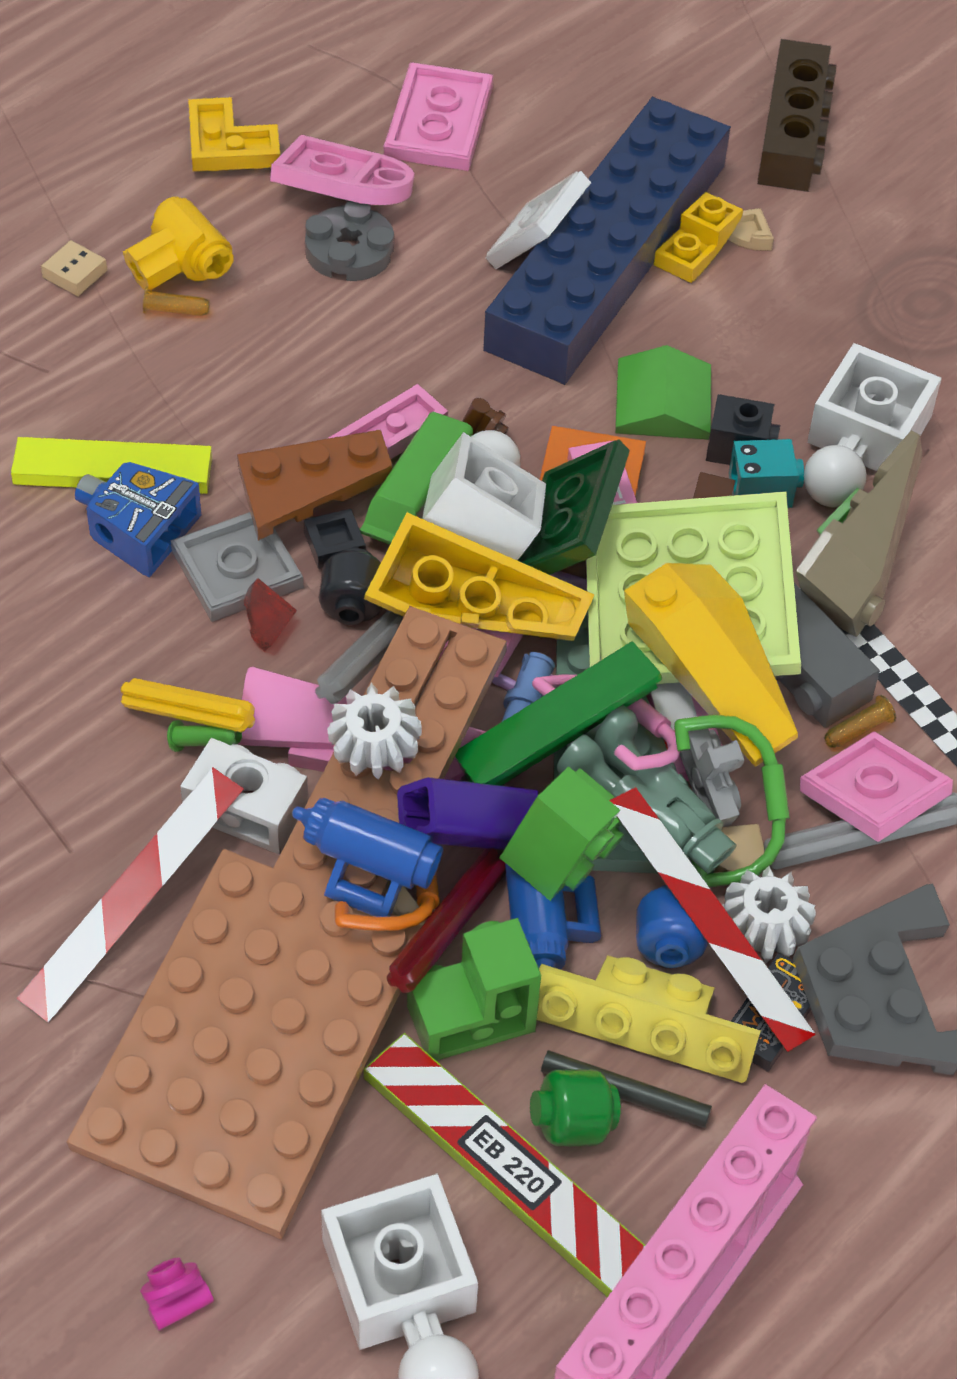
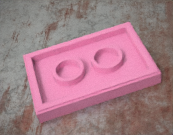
(438, 116)

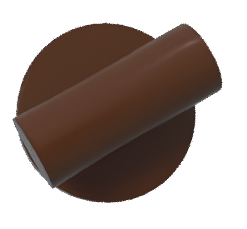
(484, 418)

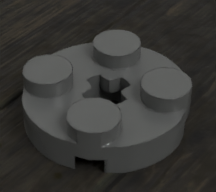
(352, 222)

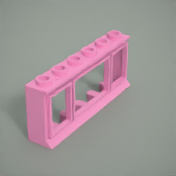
(697, 1248)

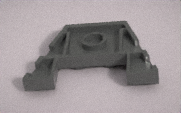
(867, 990)

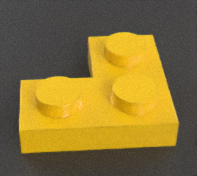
(221, 145)

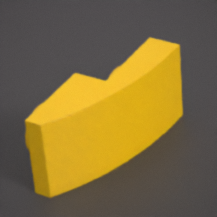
(700, 238)

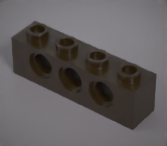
(795, 116)

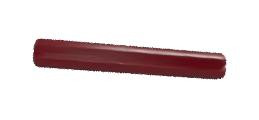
(446, 921)

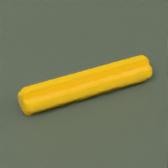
(188, 705)

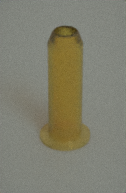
(175, 303)
(861, 722)

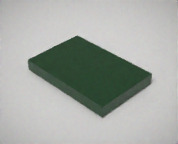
(576, 508)

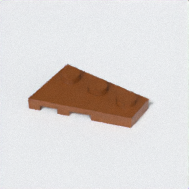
(302, 476)

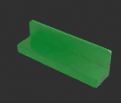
(558, 717)

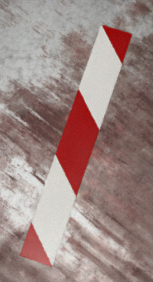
(129, 895)
(712, 920)

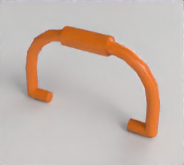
(426, 899)

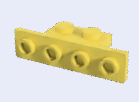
(648, 1014)

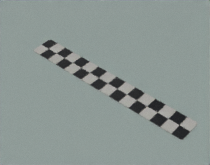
(910, 689)

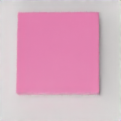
(876, 786)

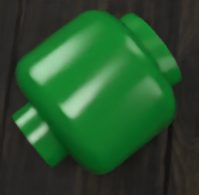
(575, 1107)

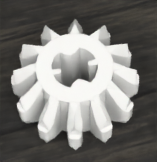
(355, 736)
(770, 912)

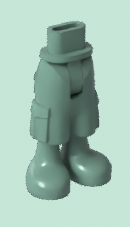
(662, 787)

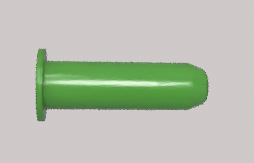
(198, 735)

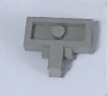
(708, 773)

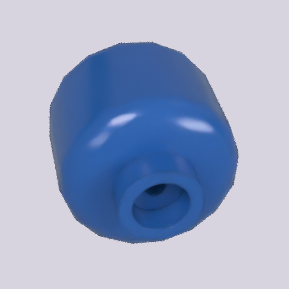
(667, 928)

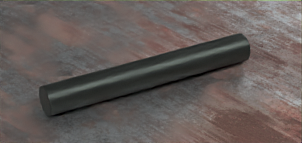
(638, 1092)

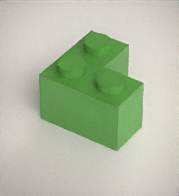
(564, 832)
(483, 997)

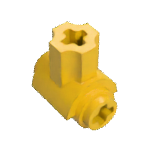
(179, 243)

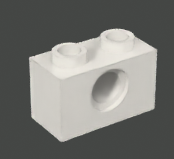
(258, 816)

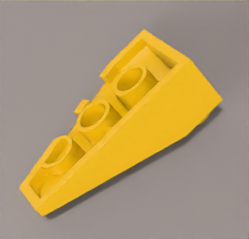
(473, 585)
(711, 648)

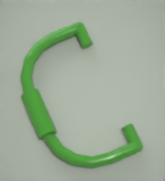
(773, 784)

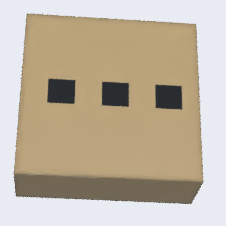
(74, 268)

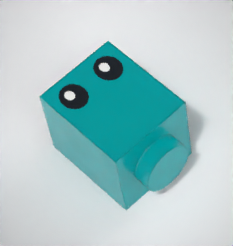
(766, 468)

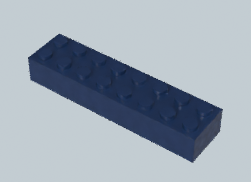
(606, 241)

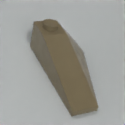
(854, 559)

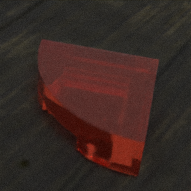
(266, 613)

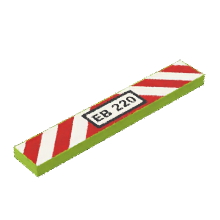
(505, 1163)

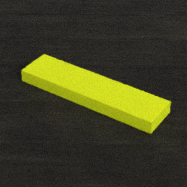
(68, 460)

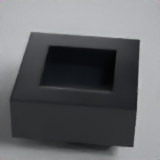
(332, 534)

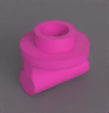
(174, 1292)

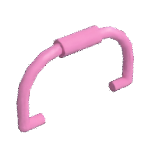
(646, 716)

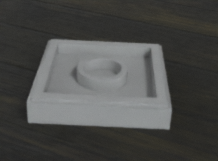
(228, 559)

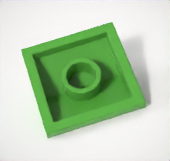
(663, 394)

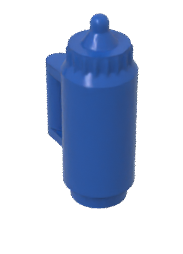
(372, 845)
(546, 922)

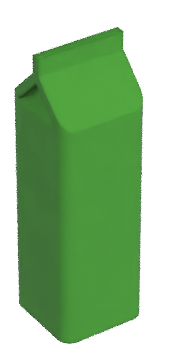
(410, 478)

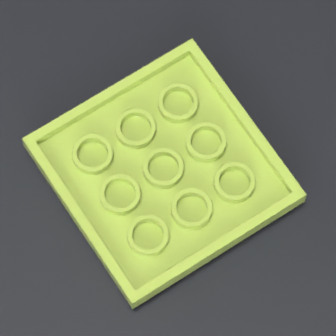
(737, 535)

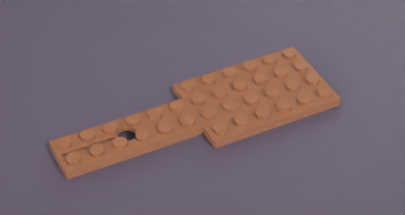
(262, 997)

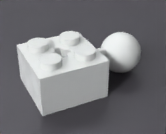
(863, 419)
(486, 494)
(410, 1297)

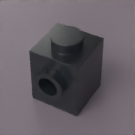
(738, 421)

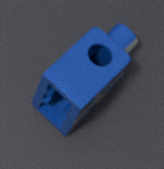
(139, 513)

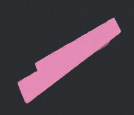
(295, 717)

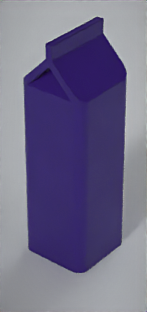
(464, 811)

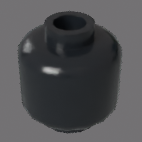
(344, 586)

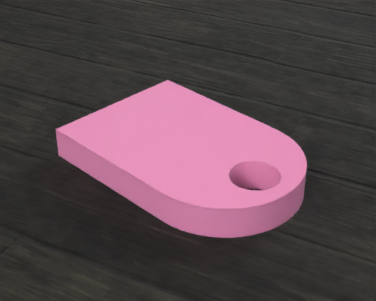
(343, 172)

